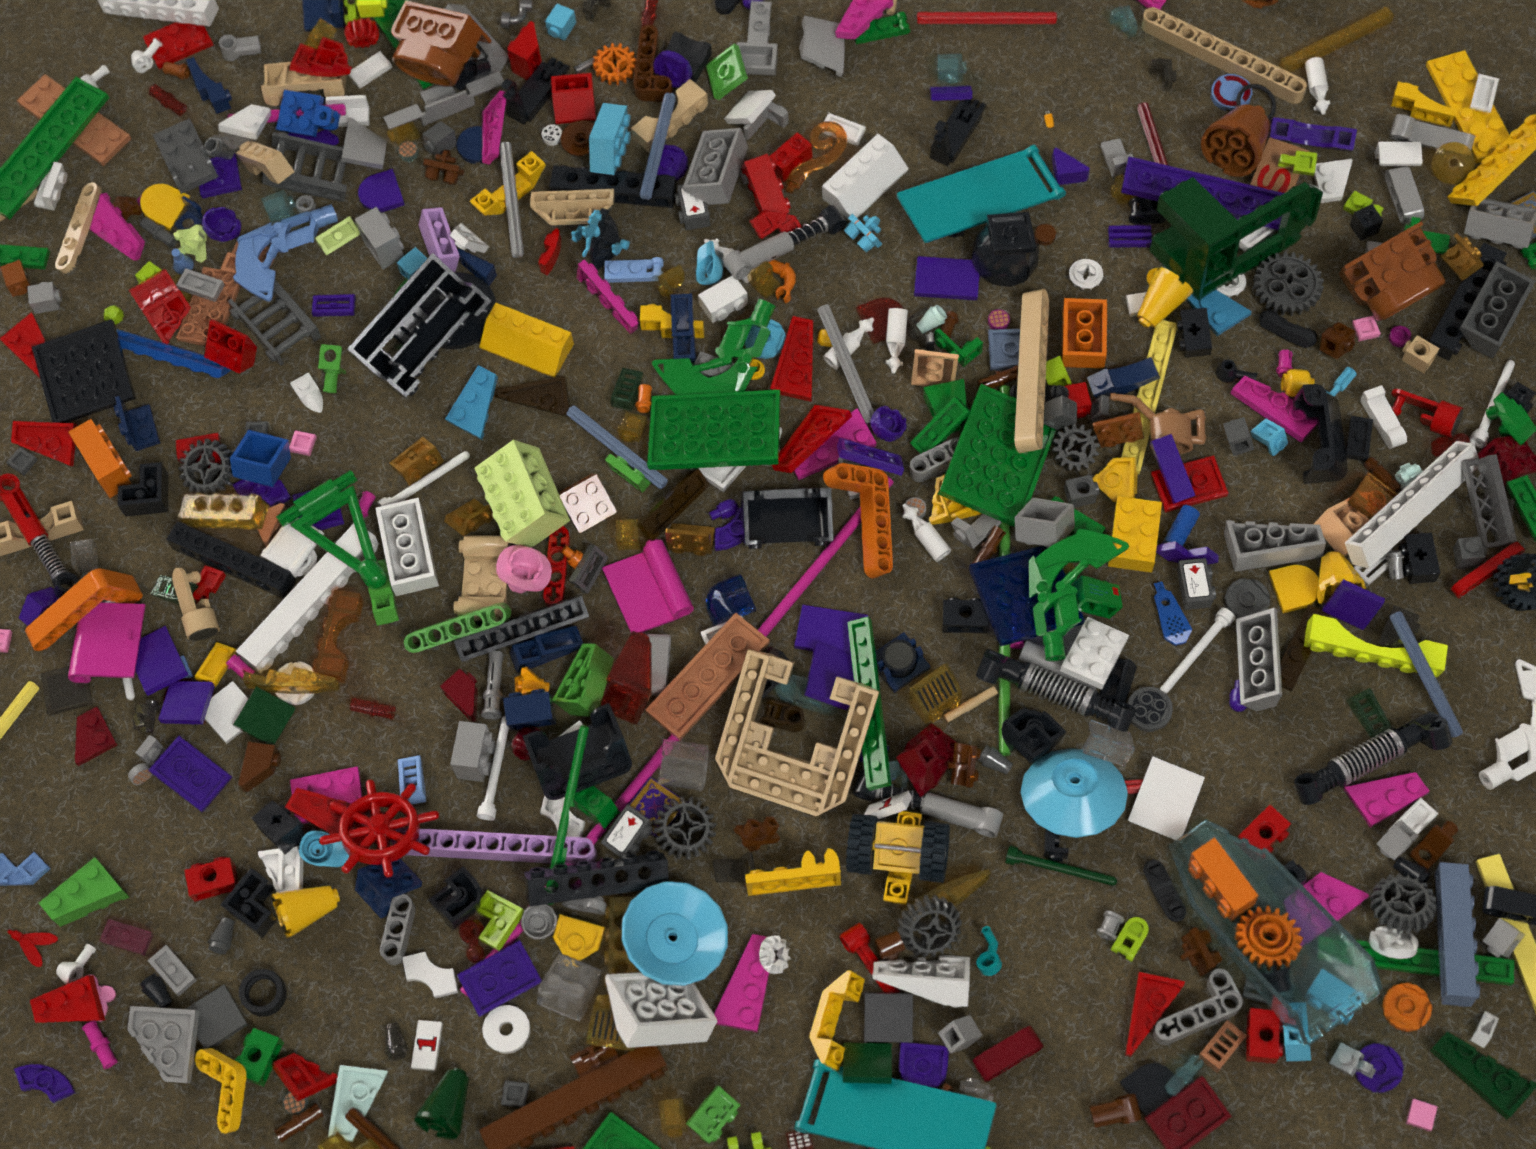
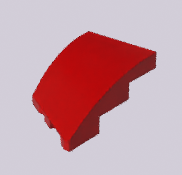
(325, 61)
(161, 304)

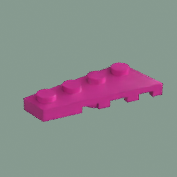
(589, 274)
(1274, 407)
(746, 991)

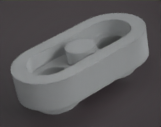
(590, 905)

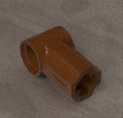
(889, 946)
(1121, 1109)

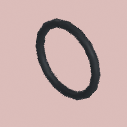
(1269, 93)

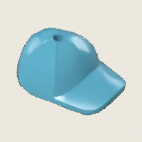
(708, 264)
(330, 855)

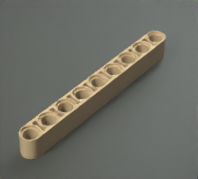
(1210, 49)
(1032, 371)

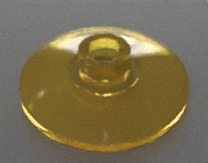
(1441, 163)

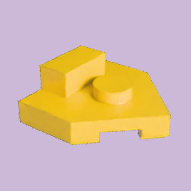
(1118, 478)
(577, 937)

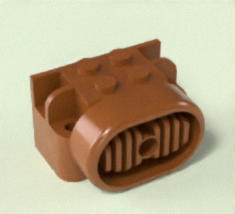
(435, 42)
(1394, 273)

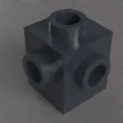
(1521, 395)

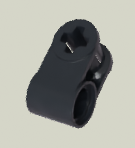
(1146, 211)

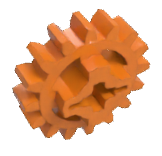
(605, 67)

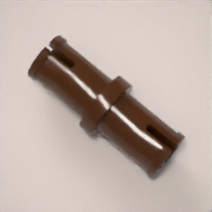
(1000, 378)
(990, 546)
(298, 1123)

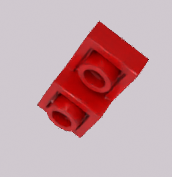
(552, 246)

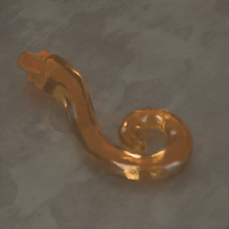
(803, 170)

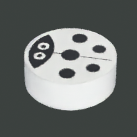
(551, 135)

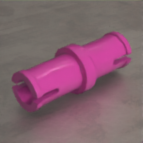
(99, 1044)

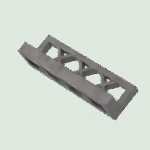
(1492, 483)

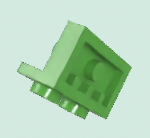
(631, 475)
(713, 1115)

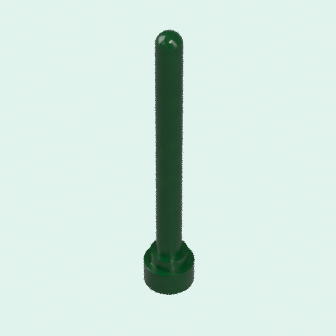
(1016, 856)

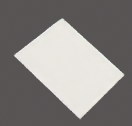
(1166, 798)

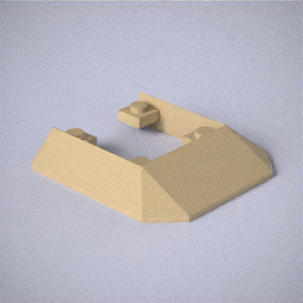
(779, 777)

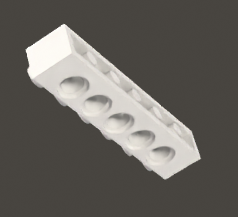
(182, 11)

